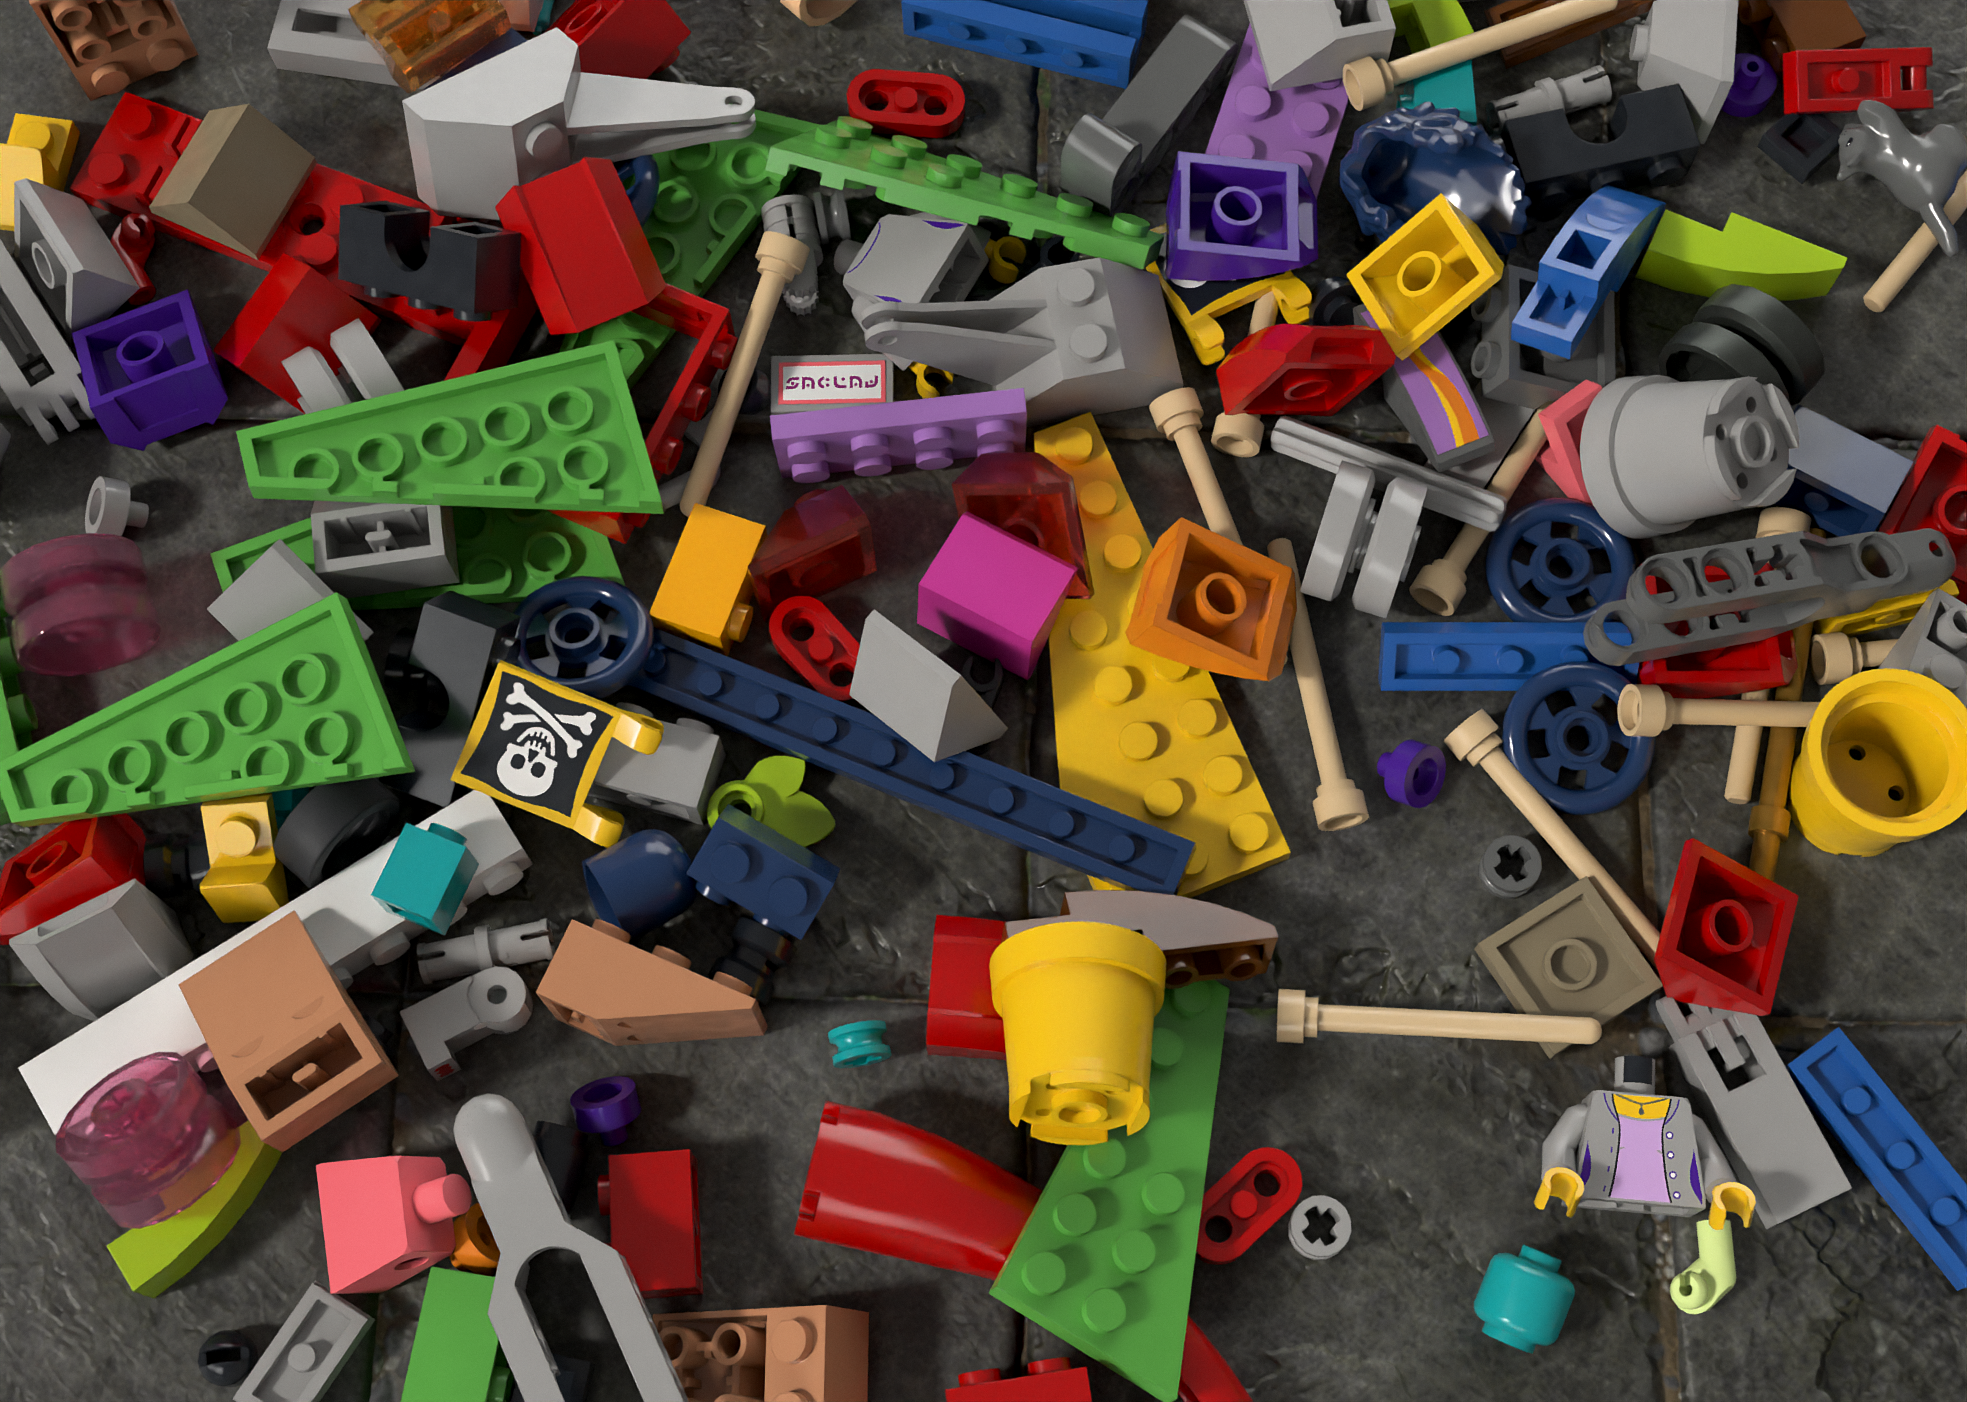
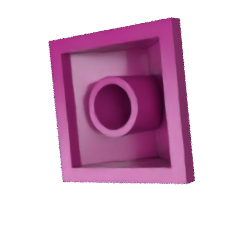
(994, 594)

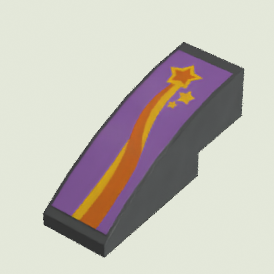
(1434, 402)

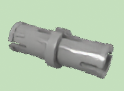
(1569, 93)
(485, 950)

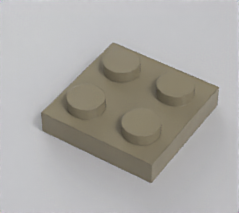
(1569, 961)

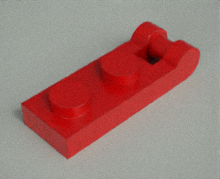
(1845, 77)

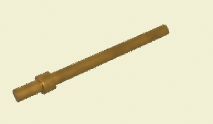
(1770, 819)

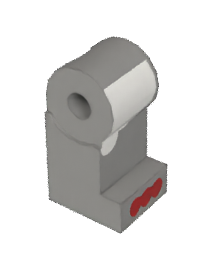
(466, 1013)

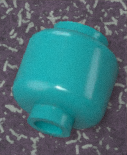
(1524, 1299)

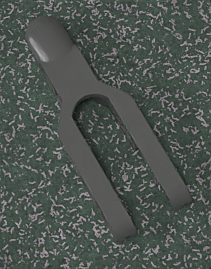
(1810, 583)

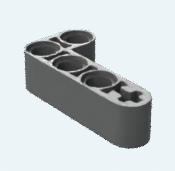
(1117, 154)

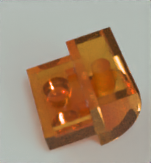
(427, 35)

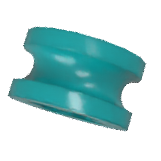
(859, 1044)

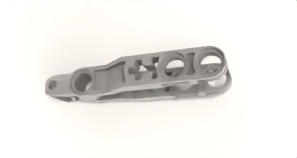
(531, 1218)

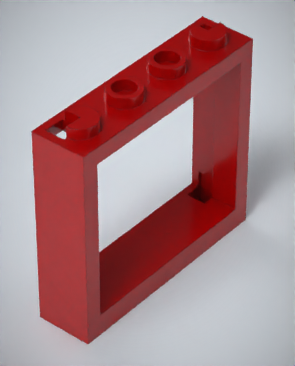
(495, 340)

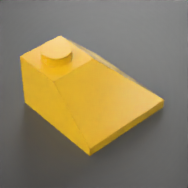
(1425, 275)

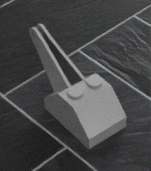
(540, 114)
(1067, 334)

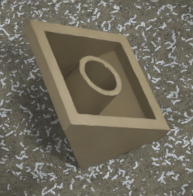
(235, 180)

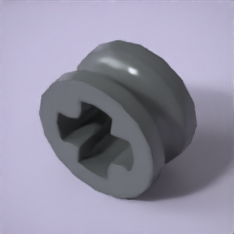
(831, 216)
(1511, 846)

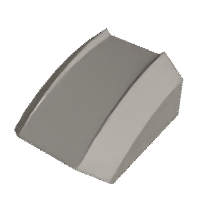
(105, 950)

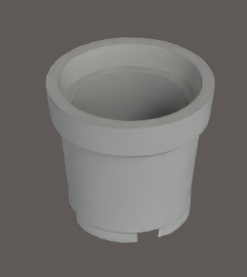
(1684, 451)

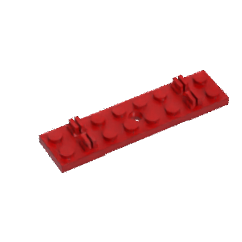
(144, 146)

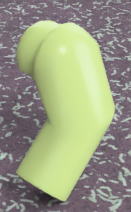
(1710, 1275)

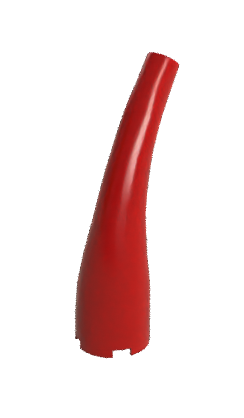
(943, 1206)

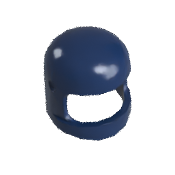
(640, 882)

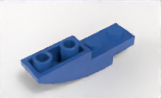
(1582, 267)

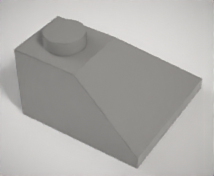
(1692, 47)

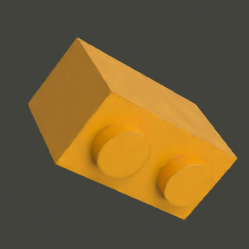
(709, 580)

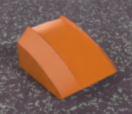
(1214, 604)

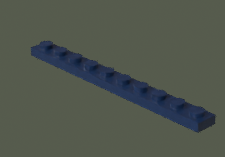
(873, 754)

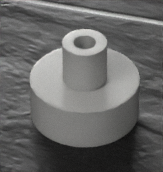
(111, 509)

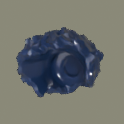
(1427, 151)

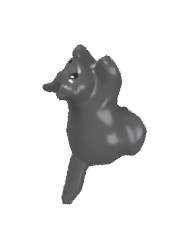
(1913, 167)

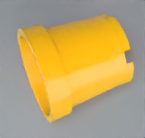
(1908, 742)
(1078, 1027)

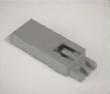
(325, 41)
(26, 336)
(1761, 1123)

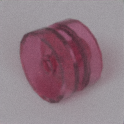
(79, 604)
(148, 1140)

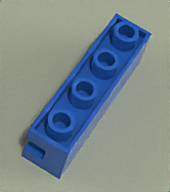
(1065, 36)

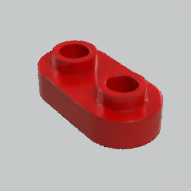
(907, 102)
(822, 655)
(1243, 1208)

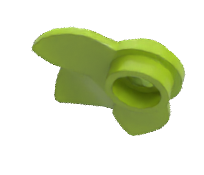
(776, 800)

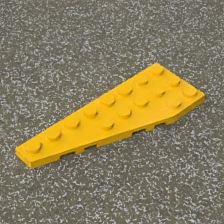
(1136, 724)

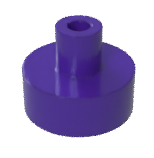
(1751, 87)
(1413, 773)
(606, 1108)

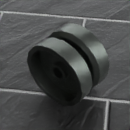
(1743, 336)

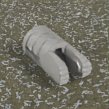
(802, 292)

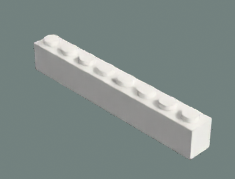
(338, 915)

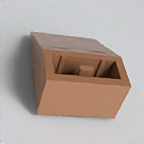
(115, 40)
(640, 996)
(286, 1033)
(769, 1354)

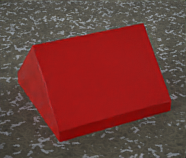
(284, 315)
(1723, 933)

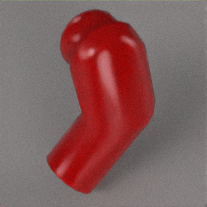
(134, 243)

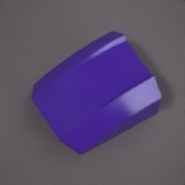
(1238, 218)
(150, 372)

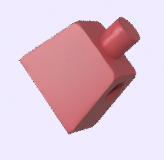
(387, 1219)

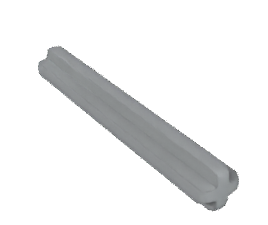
(1443, 493)

